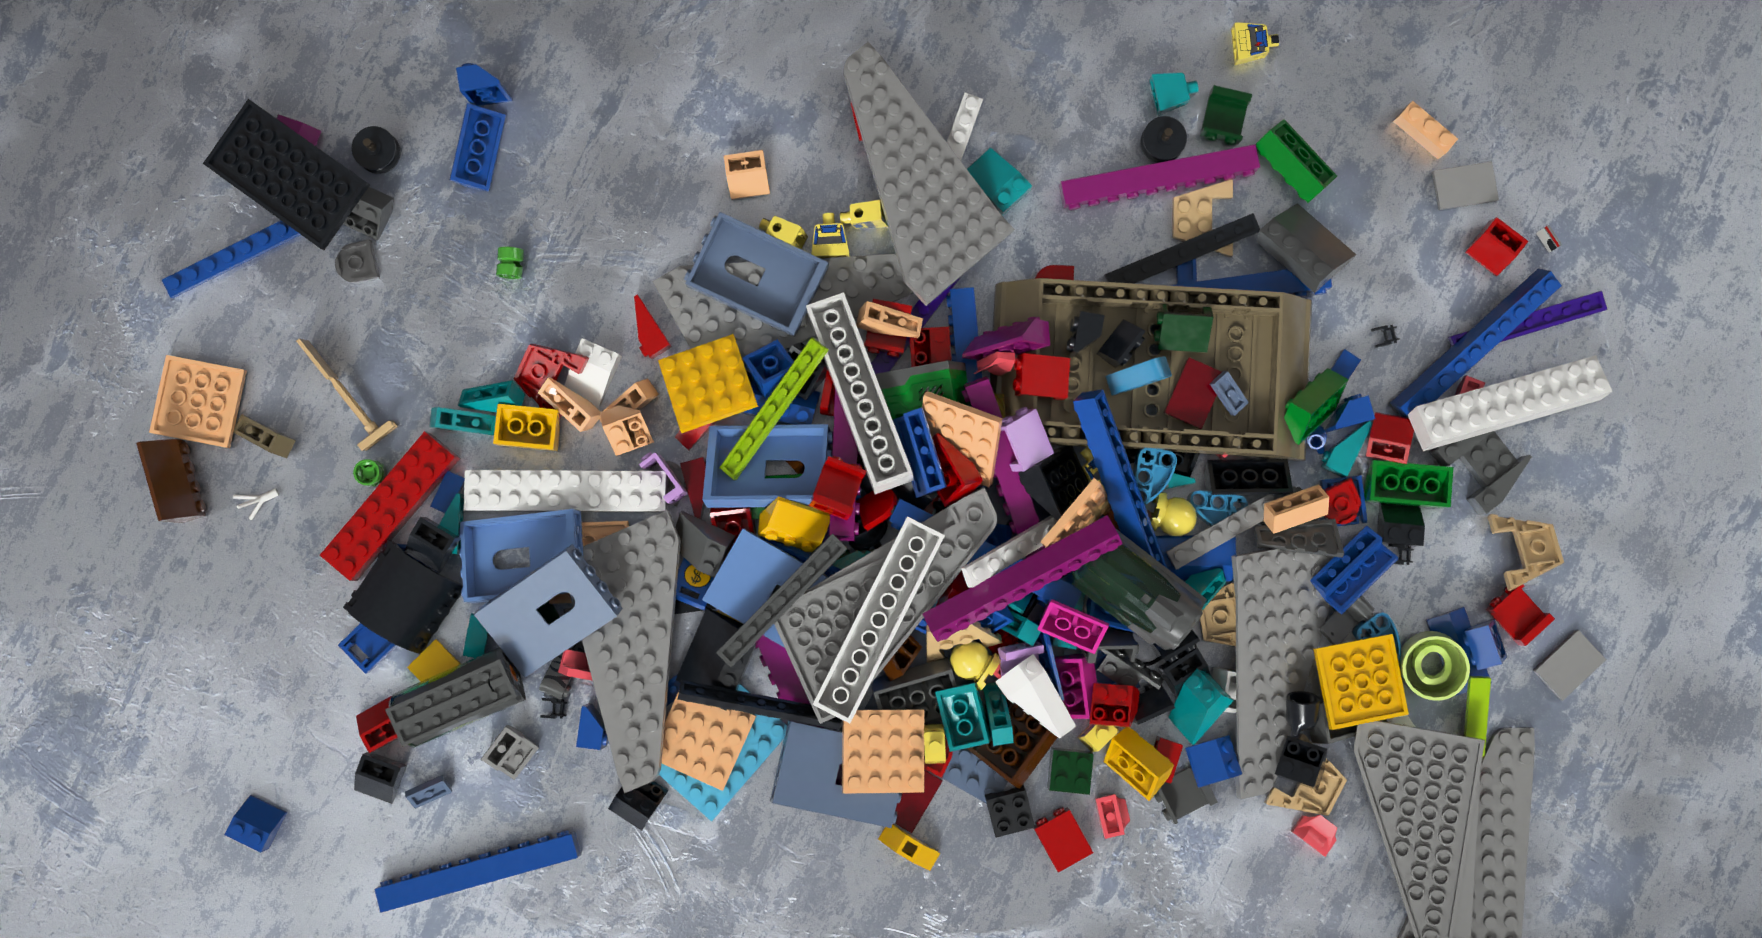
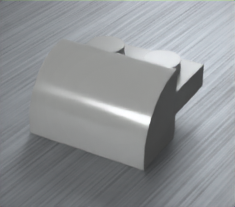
(510, 752)

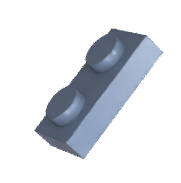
(1229, 393)
(428, 791)

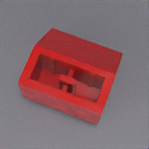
(1496, 246)
(931, 346)
(1390, 438)
(1114, 704)
(376, 726)

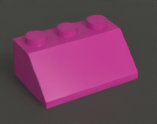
(1072, 626)
(1077, 684)

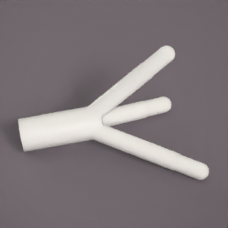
(256, 498)

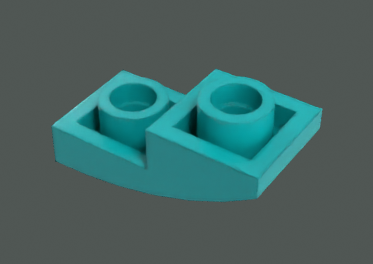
(475, 638)

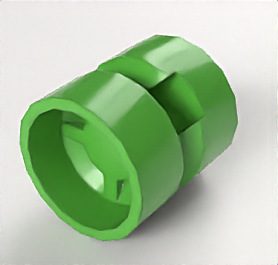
(510, 262)
(369, 472)

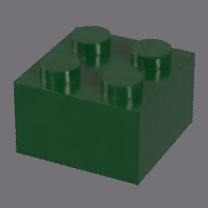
(1070, 771)

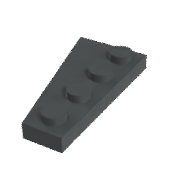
(1311, 537)

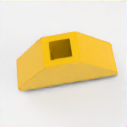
(909, 847)

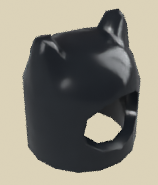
(1303, 711)

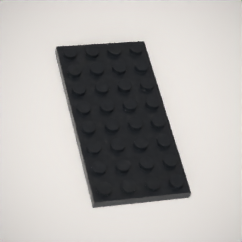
(286, 174)

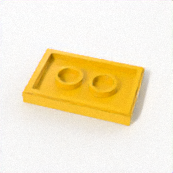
(433, 661)

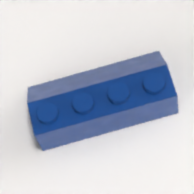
(798, 413)

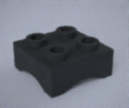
(1009, 811)

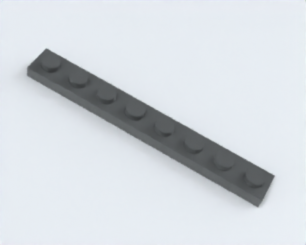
(782, 600)

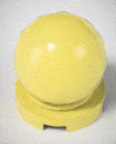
(1173, 515)
(973, 662)

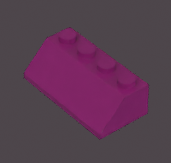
(1016, 339)

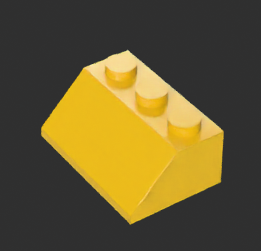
(527, 427)
(793, 524)
(1138, 762)

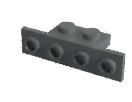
(1123, 672)

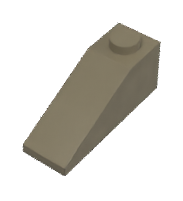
(264, 436)

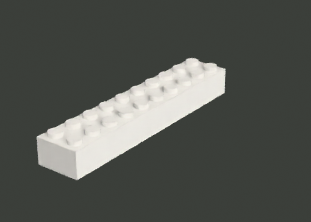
(860, 394)
(1509, 403)
(565, 490)
(878, 620)

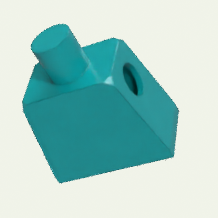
(1171, 91)

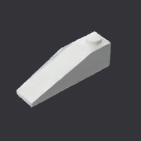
(1035, 693)

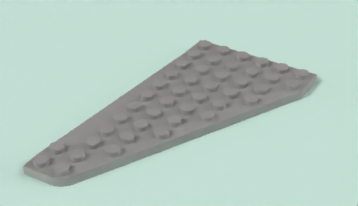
(928, 197)
(707, 320)
(825, 613)
(1275, 643)
(633, 650)
(1427, 813)
(1501, 835)

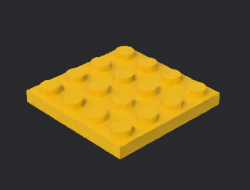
(707, 383)
(1360, 681)

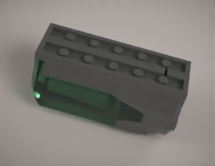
(1141, 594)
(455, 698)

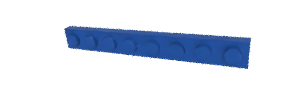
(229, 258)

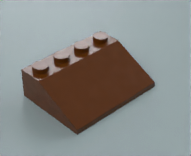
(171, 480)
(1017, 759)

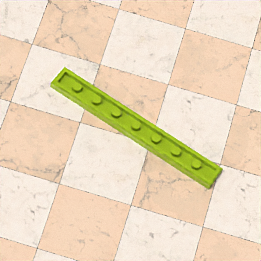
(773, 408)

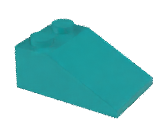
(999, 180)
(1198, 705)
(963, 717)

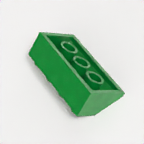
(1295, 161)
(1314, 404)
(1409, 484)

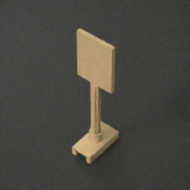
(375, 433)

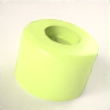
(1438, 686)

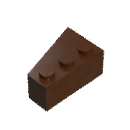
(902, 658)

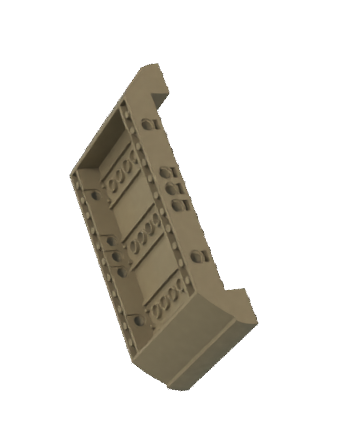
(1253, 336)

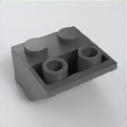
(371, 213)

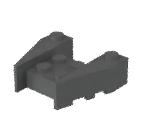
(1489, 464)

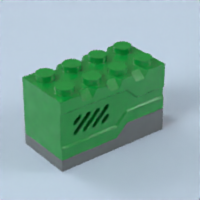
(906, 387)

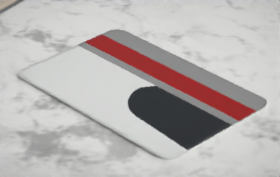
(1548, 238)

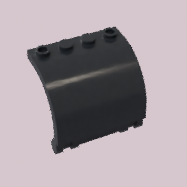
(403, 599)

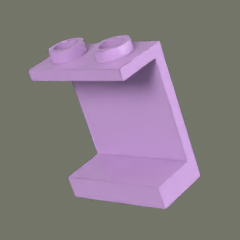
(1026, 438)
(679, 490)
(1016, 653)

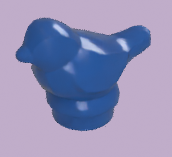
(1318, 439)

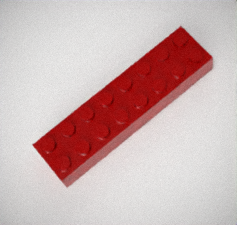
(389, 506)

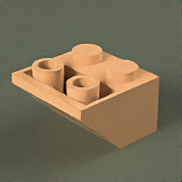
(746, 174)
(625, 429)

